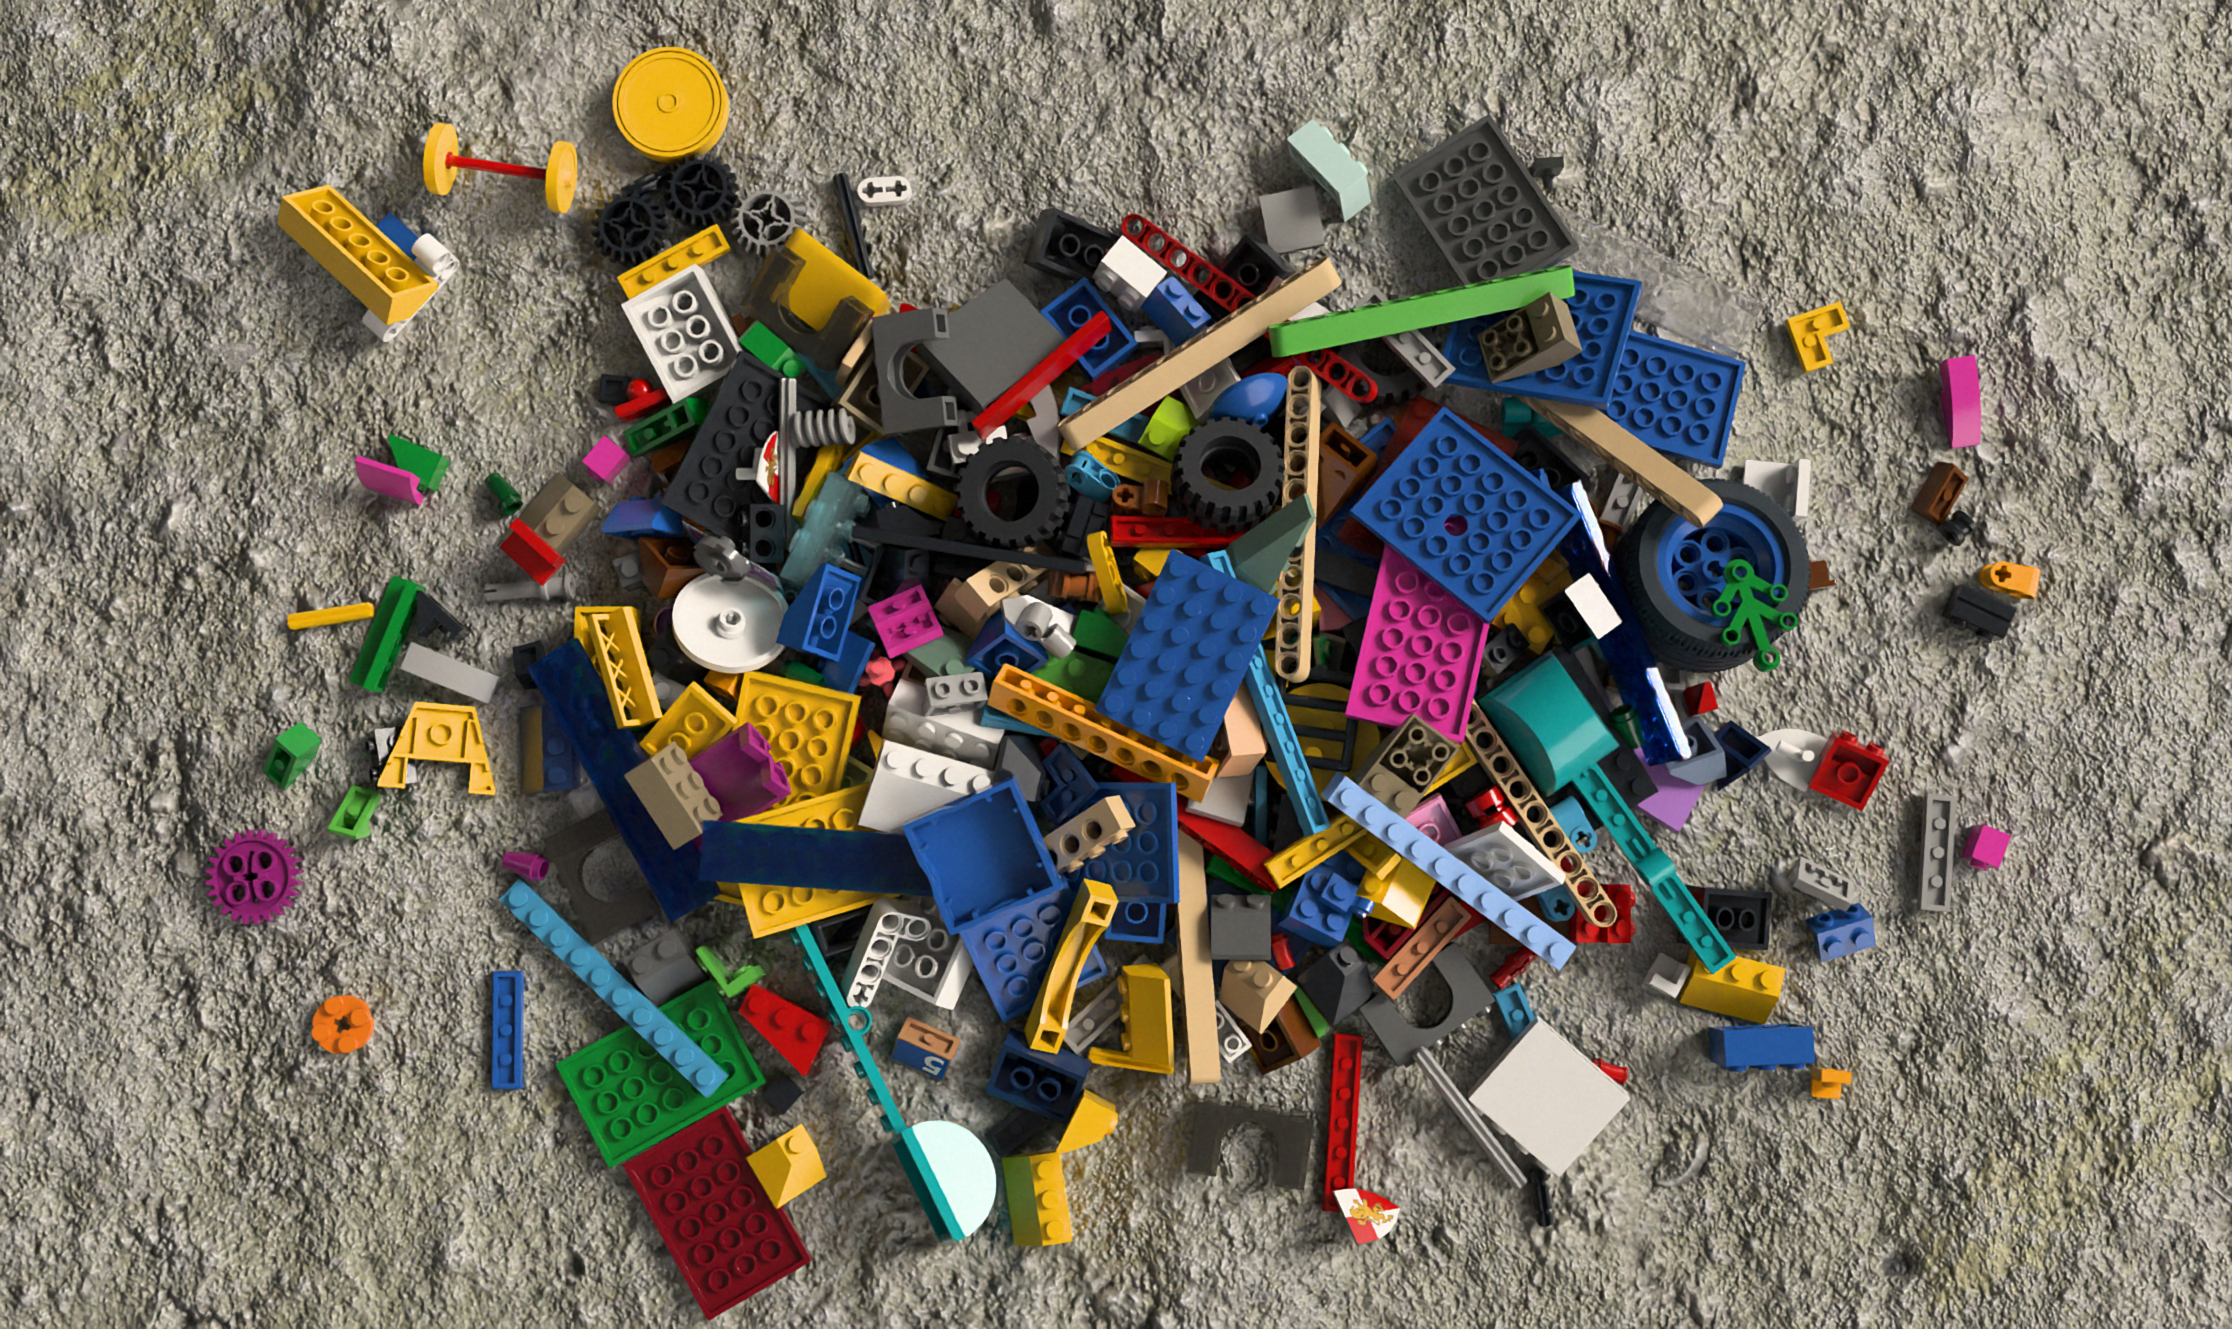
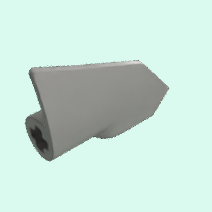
(1041, 623)

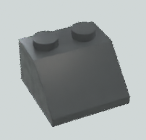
(1241, 927)
(665, 967)

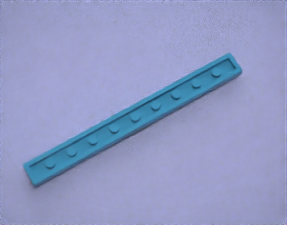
(1279, 729)
(614, 988)

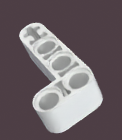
(436, 262)
(862, 982)

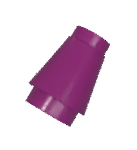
(528, 865)

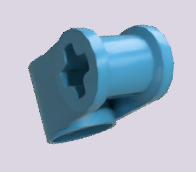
(1092, 479)
(1573, 821)
(1550, 898)

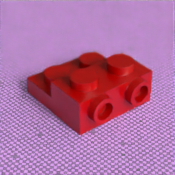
(1849, 769)
(1619, 931)

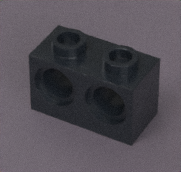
(770, 533)

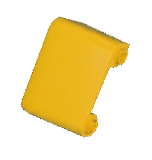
(826, 281)

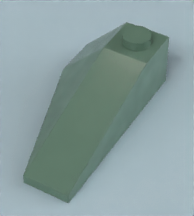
(1265, 549)
(940, 656)

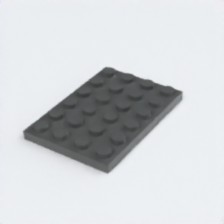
(1484, 206)

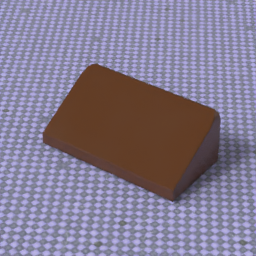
(1939, 492)

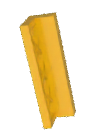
(629, 668)

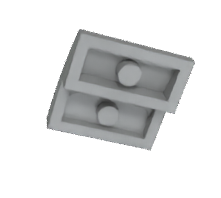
(1291, 220)

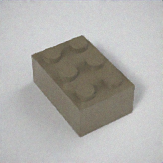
(673, 794)

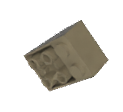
(1530, 339)
(1405, 764)

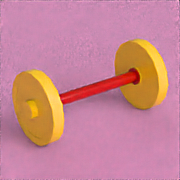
(442, 162)

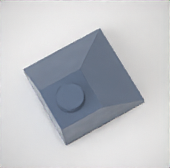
(1707, 758)

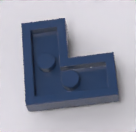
(1073, 787)

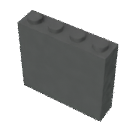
(990, 345)

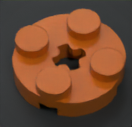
(326, 1029)

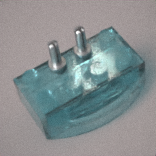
(825, 530)

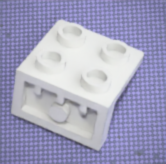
(1782, 482)

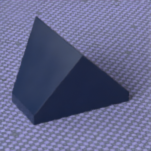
(1741, 752)

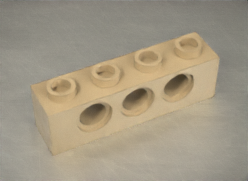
(1000, 581)
(1114, 823)

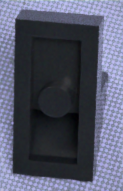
(432, 614)

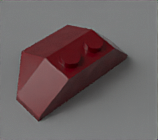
(1388, 937)

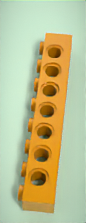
(1077, 723)

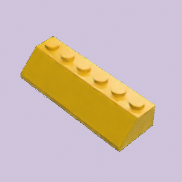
(356, 253)

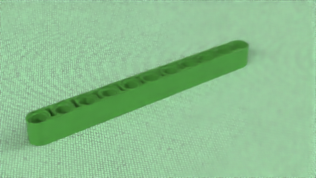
(1419, 311)

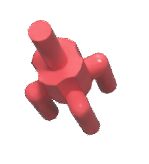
(881, 673)

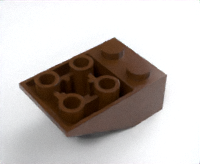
(1342, 471)

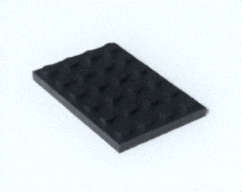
(726, 439)

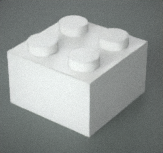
(1128, 274)

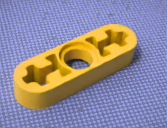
(1107, 573)

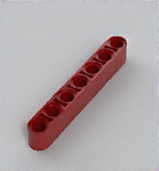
(1218, 837)

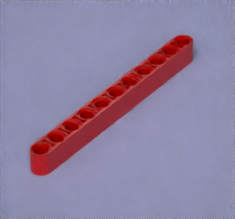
(1238, 297)

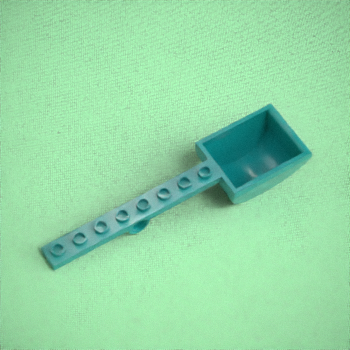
(1561, 742)
(939, 1157)

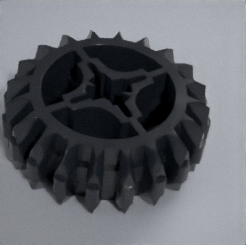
(703, 169)
(631, 206)

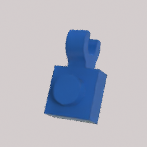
(1341, 896)

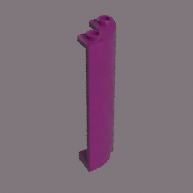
(740, 775)

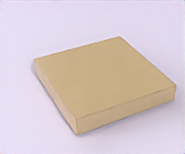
(854, 355)

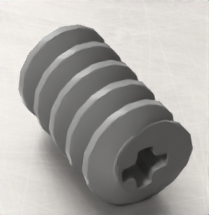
(822, 430)

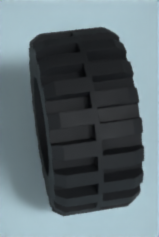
(1391, 389)
(1235, 443)
(985, 466)

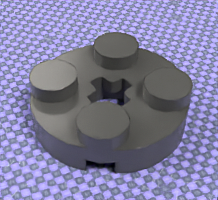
(721, 558)

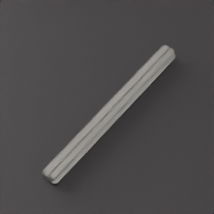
(787, 456)
(1469, 1117)

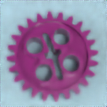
(227, 879)

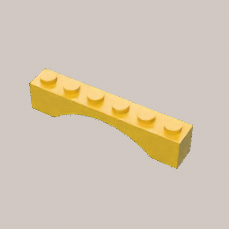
(1085, 923)

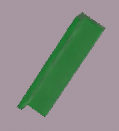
(386, 635)

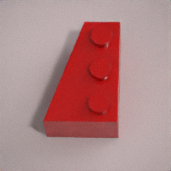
(787, 1025)

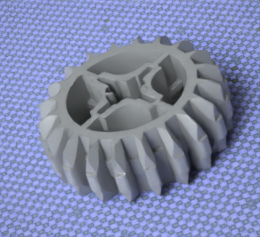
(747, 213)

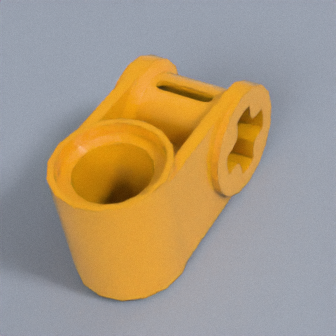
(2010, 578)

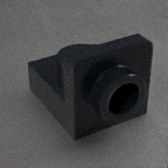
(525, 656)

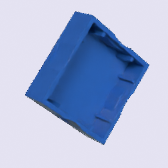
(982, 854)

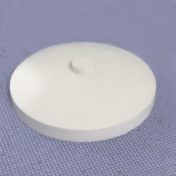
(729, 625)

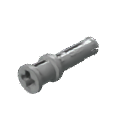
(527, 589)

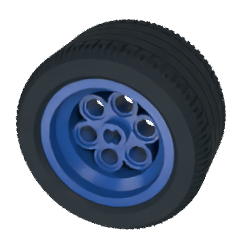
(1675, 620)

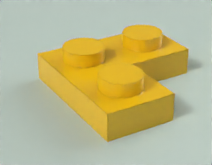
(1809, 333)

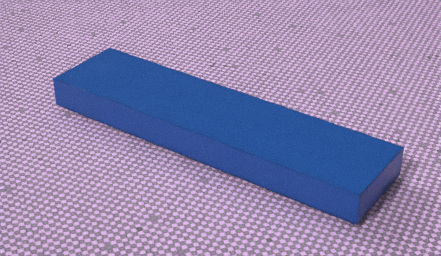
(507, 1029)

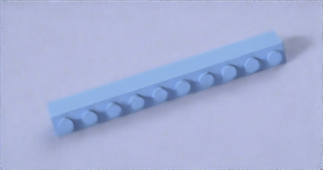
(1448, 870)

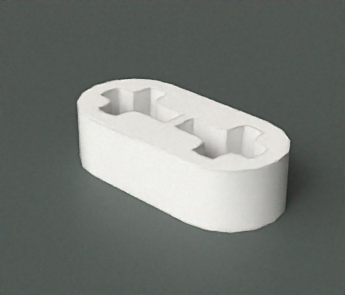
(884, 184)

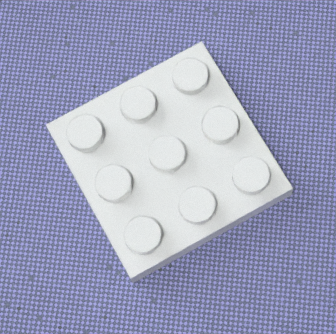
(1507, 861)

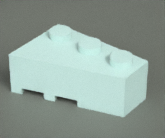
(1331, 167)

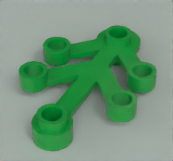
(1752, 610)

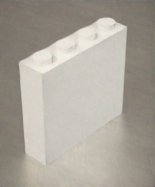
(1547, 1097)

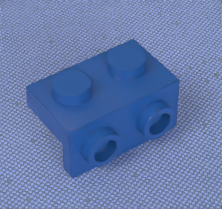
(1842, 932)

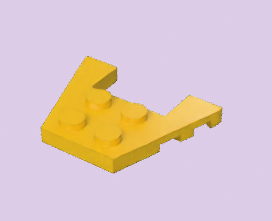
(442, 735)

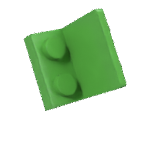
(725, 983)

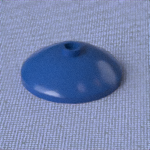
(1254, 399)

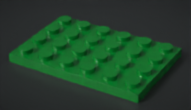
(637, 1096)

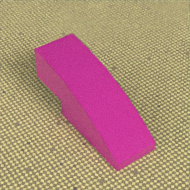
(1961, 401)

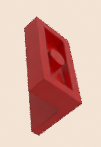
(532, 552)

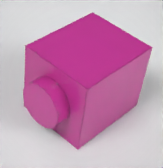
(605, 460)
(1985, 847)

